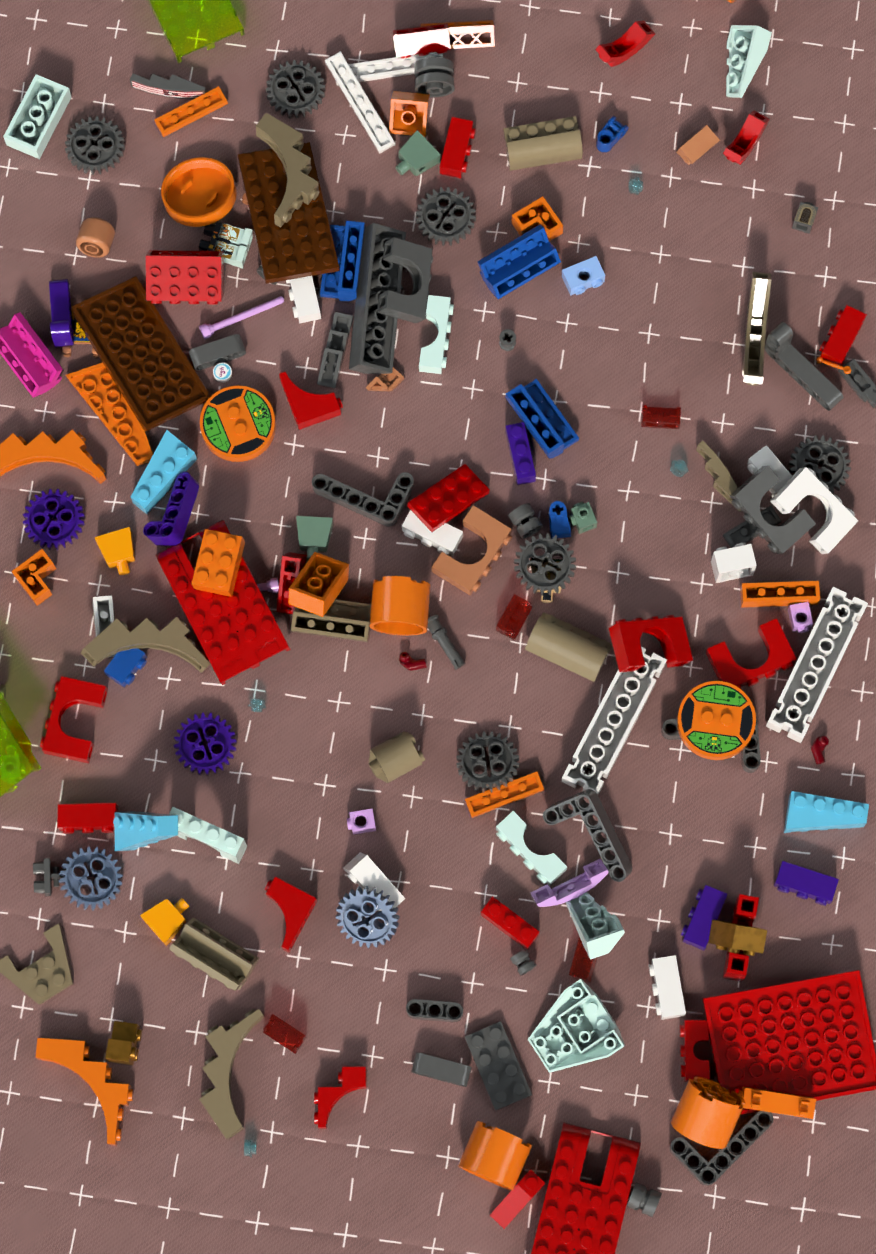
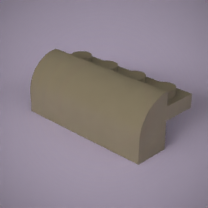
(543, 143)
(341, 621)
(568, 646)
(214, 954)

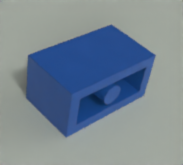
(125, 665)

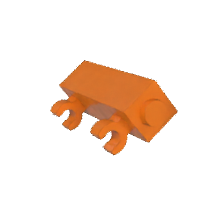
(778, 1102)

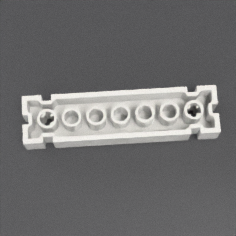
(816, 664)
(612, 724)

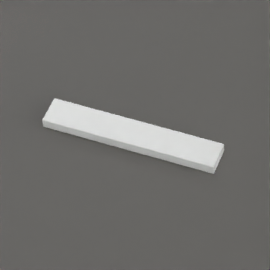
(387, 67)
(360, 102)

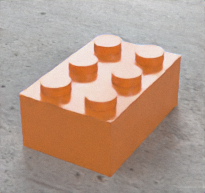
(218, 562)
(318, 584)

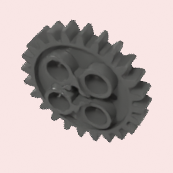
(309, 81)
(83, 134)
(432, 208)
(825, 450)
(551, 548)
(505, 759)

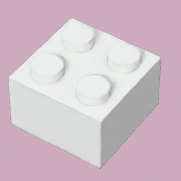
(733, 562)

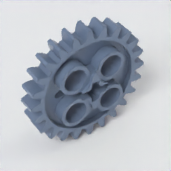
(107, 873)
(377, 931)

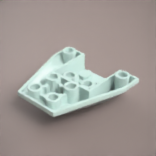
(576, 1030)

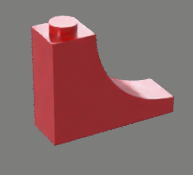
(309, 407)
(295, 906)

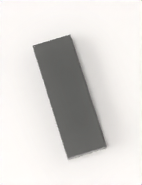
(746, 532)

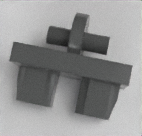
(44, 868)

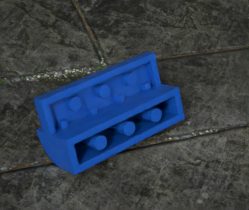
(348, 247)
(518, 262)
(542, 418)

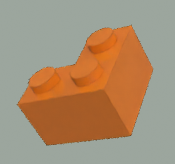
(535, 214)
(32, 572)

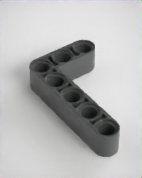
(779, 348)
(366, 500)
(746, 753)
(594, 828)
(730, 1156)

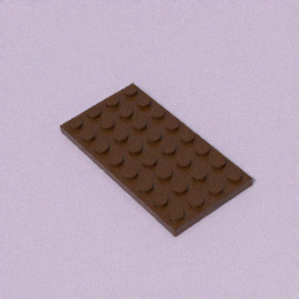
(301, 245)
(140, 353)

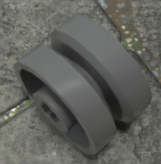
(434, 76)

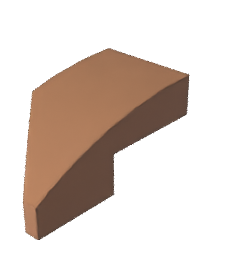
(386, 382)

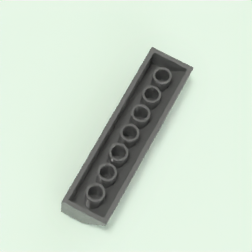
(374, 332)

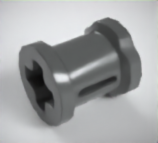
(507, 346)

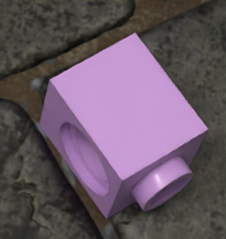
(800, 609)
(367, 815)

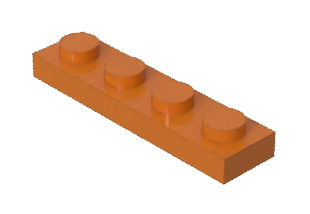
(191, 111)
(515, 791)

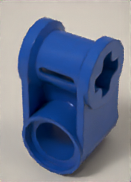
(613, 132)
(559, 524)

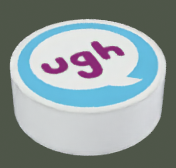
(222, 372)

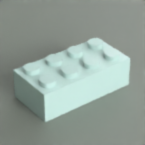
(37, 116)

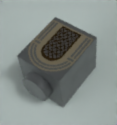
(805, 217)

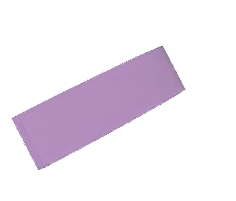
(572, 888)

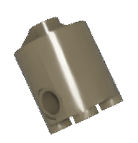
(395, 757)

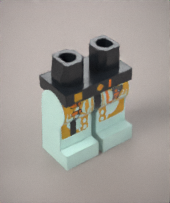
(230, 239)

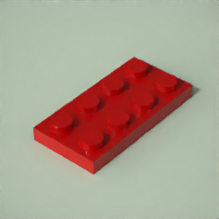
(448, 497)

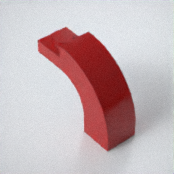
(627, 45)
(747, 138)

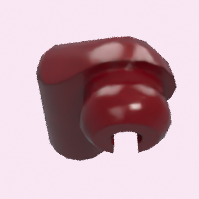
(411, 664)
(818, 747)

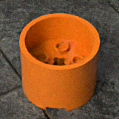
(400, 606)
(707, 1113)
(494, 1155)

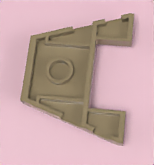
(45, 976)

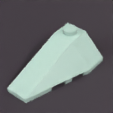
(746, 50)
(595, 925)

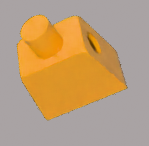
(117, 549)
(166, 919)

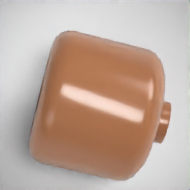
(95, 237)

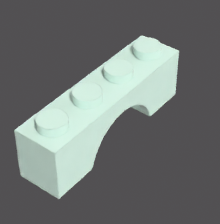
(432, 356)
(547, 866)

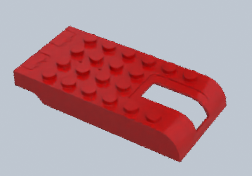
(208, 614)
(584, 1206)

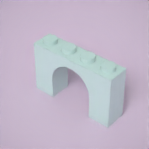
(225, 842)

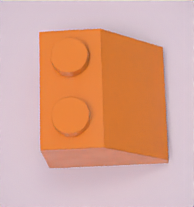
(408, 113)

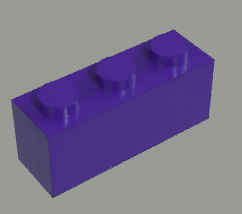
(520, 453)
(806, 883)
(701, 917)

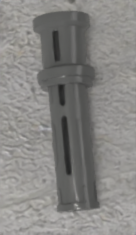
(440, 634)

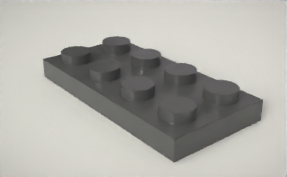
(498, 1066)

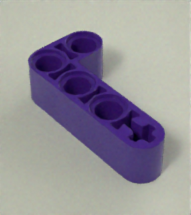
(61, 314)
(177, 513)

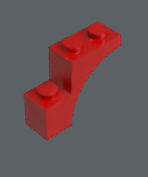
(351, 1079)

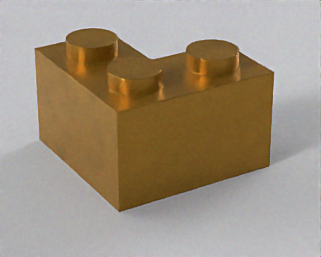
(737, 937)
(123, 1043)

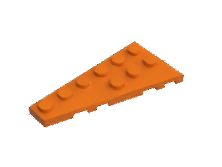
(112, 409)

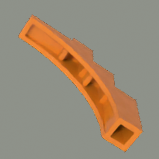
(68, 450)
(110, 1095)

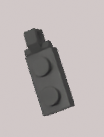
(860, 382)

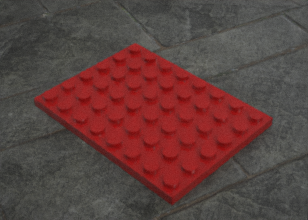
(794, 1038)

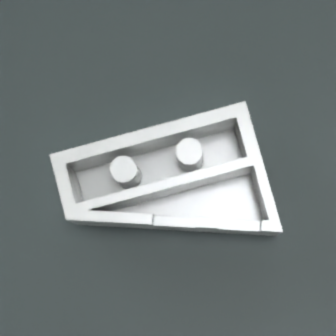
(366, 873)

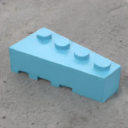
(161, 472)
(817, 812)
(142, 828)

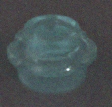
(635, 186)
(679, 468)
(257, 705)
(249, 1147)

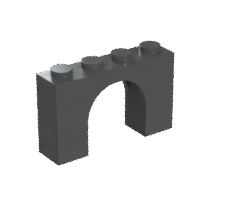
(418, 262)
(748, 500)

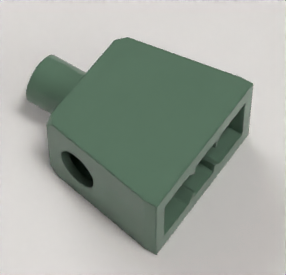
(417, 155)
(314, 533)

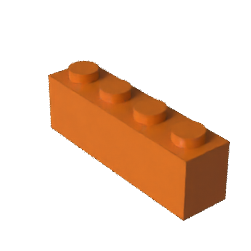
(779, 593)

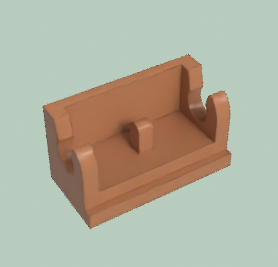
(698, 145)

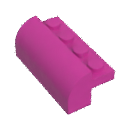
(29, 356)

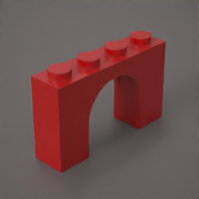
(669, 632)
(779, 657)
(69, 693)
(744, 914)

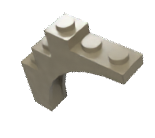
(287, 145)
(756, 328)
(146, 635)
(226, 1044)

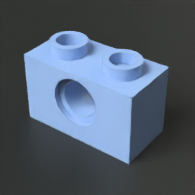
(589, 267)

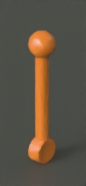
(846, 369)

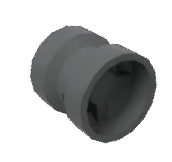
(520, 958)

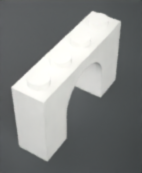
(838, 517)

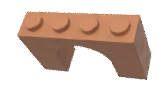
(468, 576)

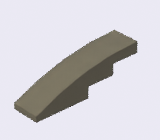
(724, 482)

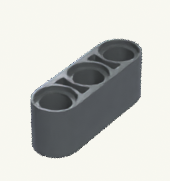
(217, 352)
(425, 1005)
(441, 1069)

